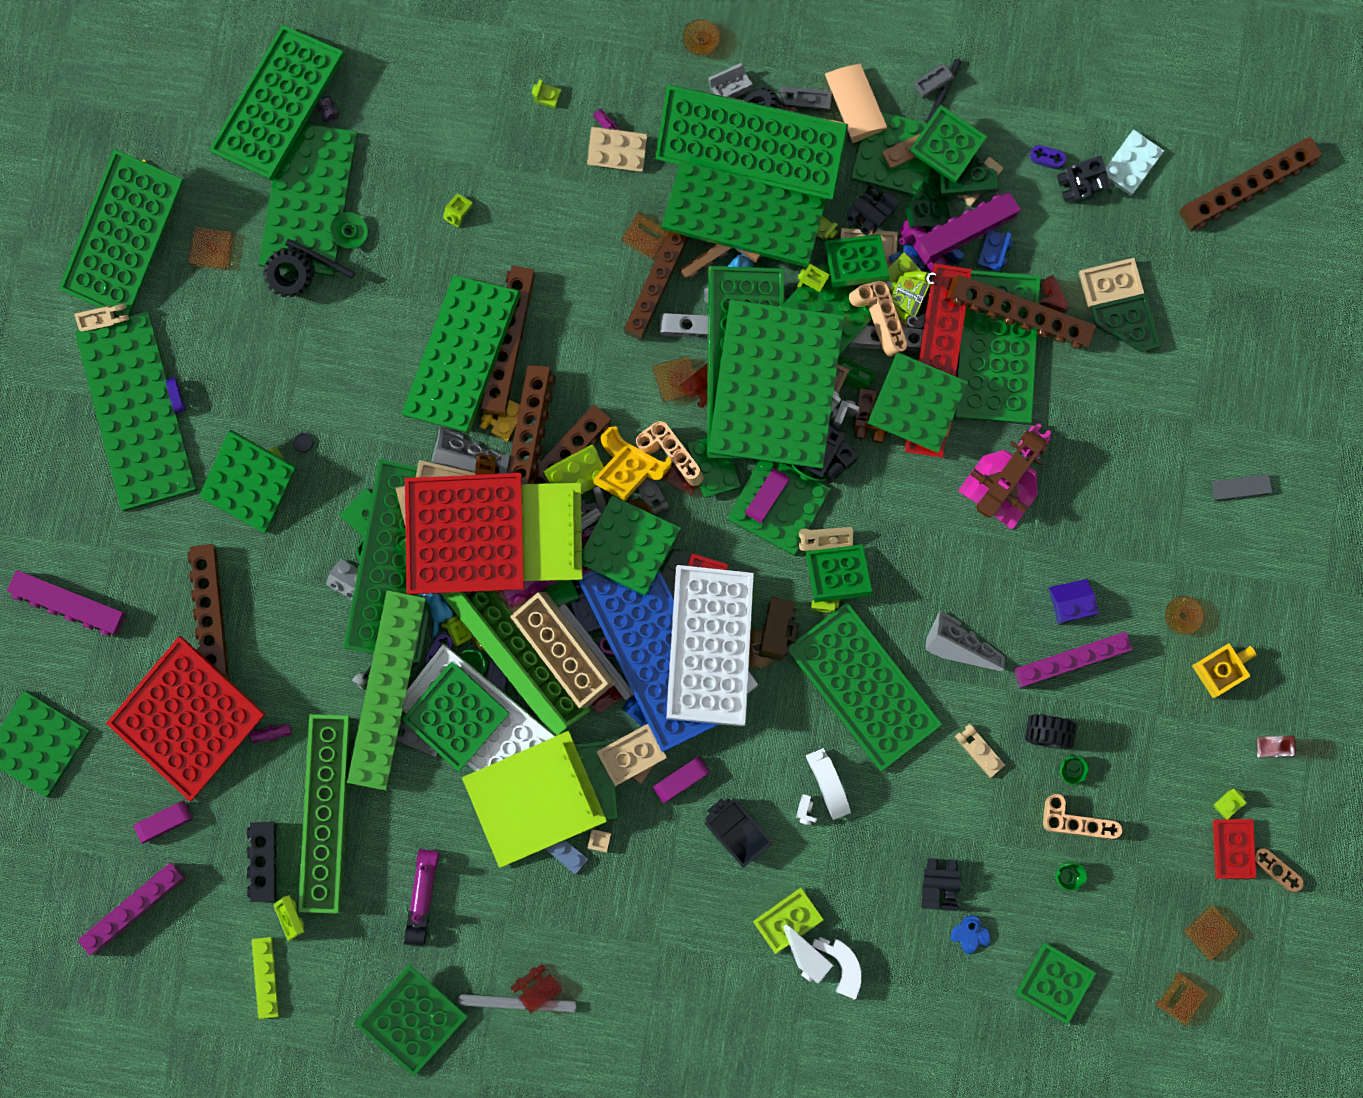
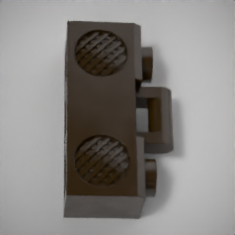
(774, 636)

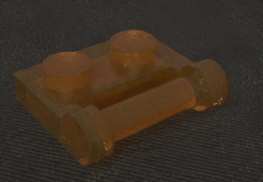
(643, 241)
(1187, 1002)

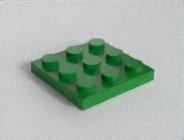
(947, 143)
(856, 260)
(838, 573)
(1055, 983)

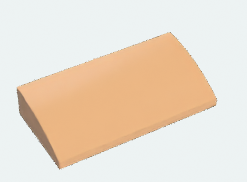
(856, 102)

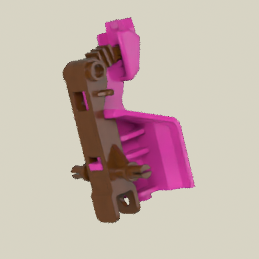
(1004, 482)

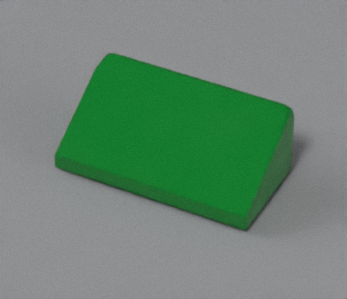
(858, 376)

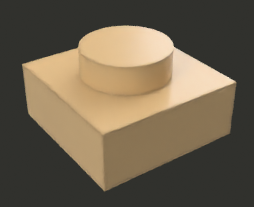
(599, 840)

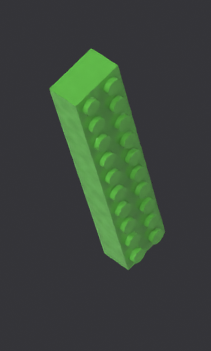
(508, 647)
(386, 690)
(324, 814)

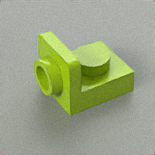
(546, 94)
(457, 209)
(826, 230)
(813, 277)
(826, 607)
(457, 629)
(1230, 803)

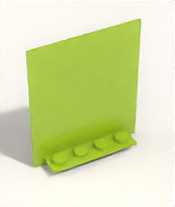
(552, 531)
(534, 799)

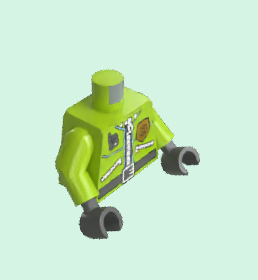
(909, 293)

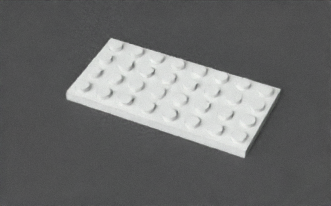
(710, 646)
(515, 733)

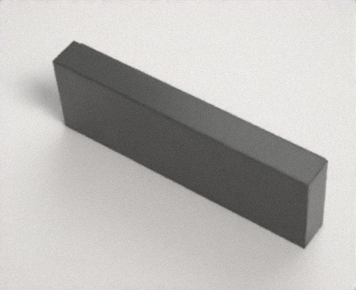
(1241, 487)

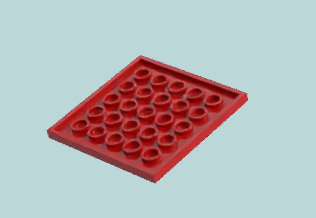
(464, 533)
(185, 718)

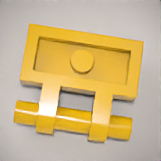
(503, 426)

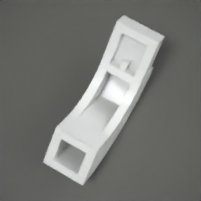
(829, 783)
(850, 968)

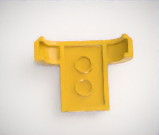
(627, 467)

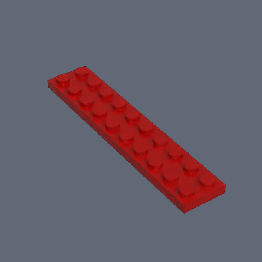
(941, 333)

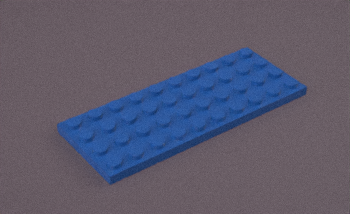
(641, 641)

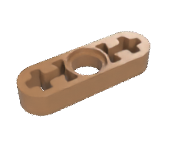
(1286, 884)

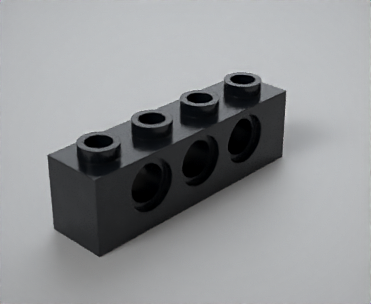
(269, 852)

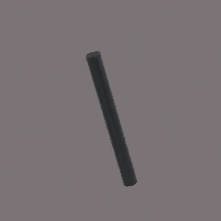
(944, 90)
(321, 259)

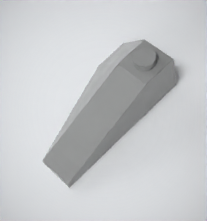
(457, 452)
(954, 643)

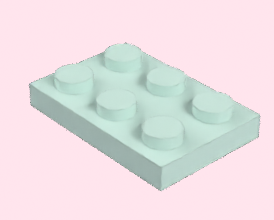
(1132, 162)

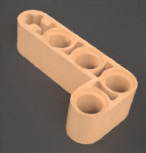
(878, 297)
(676, 454)
(1082, 822)

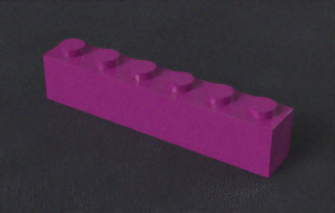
(966, 227)
(67, 603)
(1072, 660)
(132, 909)

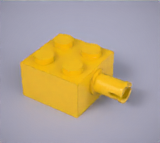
(1223, 669)

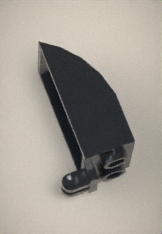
(736, 831)

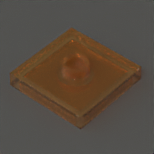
(210, 248)
(670, 376)
(1210, 933)

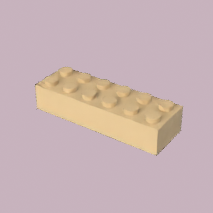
(562, 649)

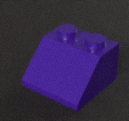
(1073, 601)

